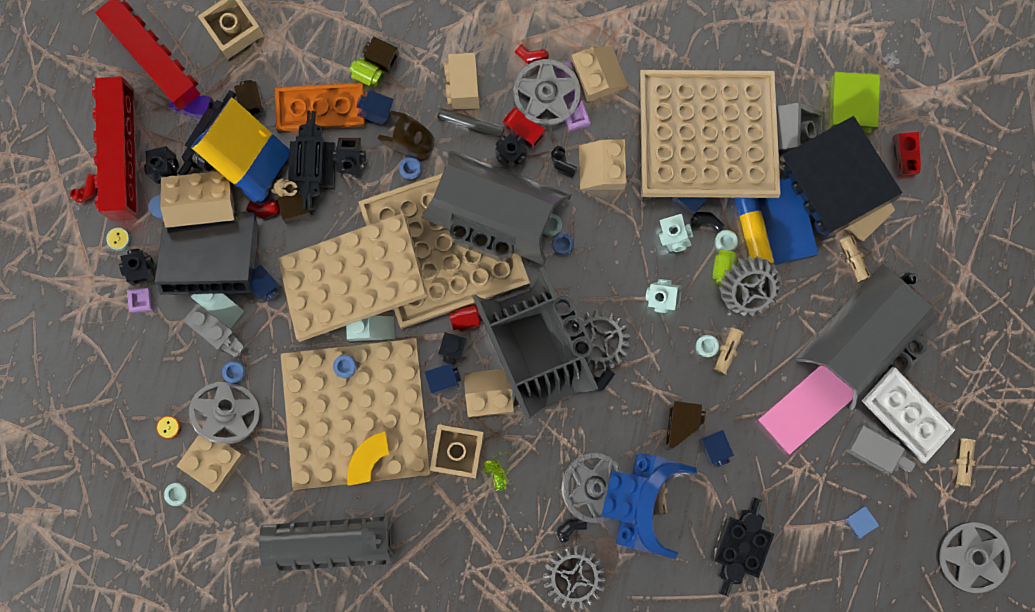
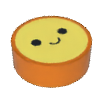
(168, 427)

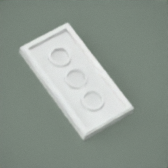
(908, 415)

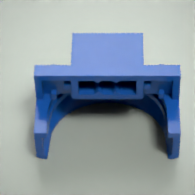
(633, 498)

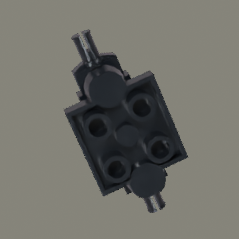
(191, 157)
(311, 161)
(743, 547)

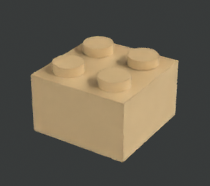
(230, 26)
(463, 79)
(457, 451)
(211, 463)

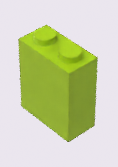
(855, 96)

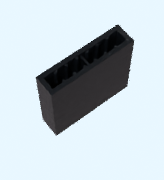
(839, 177)
(208, 257)

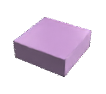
(140, 300)

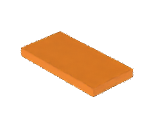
(332, 102)

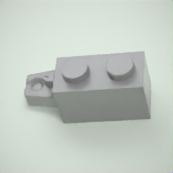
(214, 331)
(879, 451)

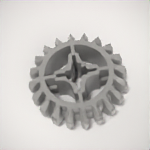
(750, 277)
(611, 333)
(580, 562)

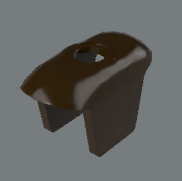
(404, 137)

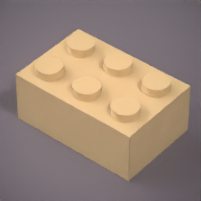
(196, 199)

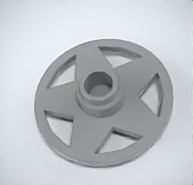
(546, 92)
(224, 412)
(591, 486)
(975, 557)

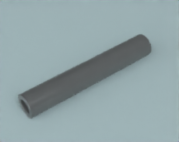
(470, 122)

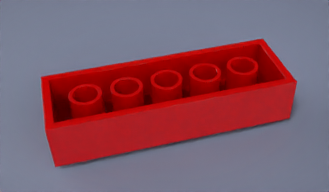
(115, 148)

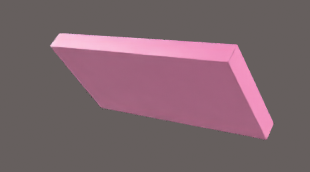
(806, 408)

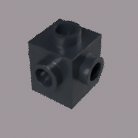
(349, 155)
(511, 158)
(160, 163)
(137, 266)

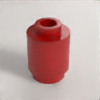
(465, 318)

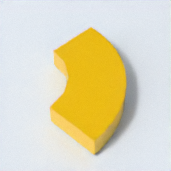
(366, 457)

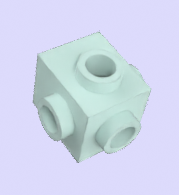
(675, 233)
(671, 294)

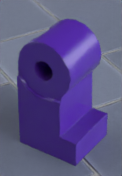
(196, 107)

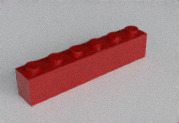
(148, 53)

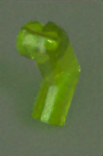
(498, 475)

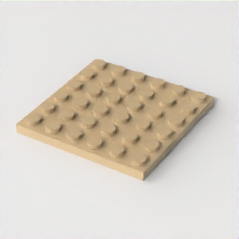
(709, 134)
(448, 270)
(335, 415)

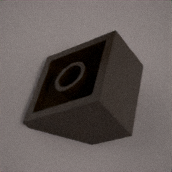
(682, 422)

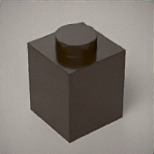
(381, 54)
(250, 97)
(292, 210)

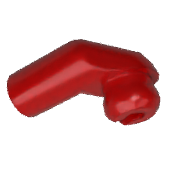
(529, 57)
(86, 192)
(264, 211)

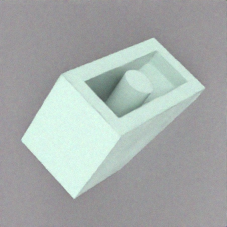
(220, 307)
(371, 329)

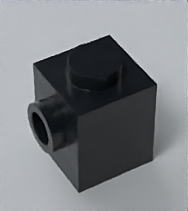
(452, 348)

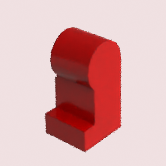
(527, 129)
(908, 153)

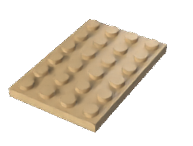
(352, 277)

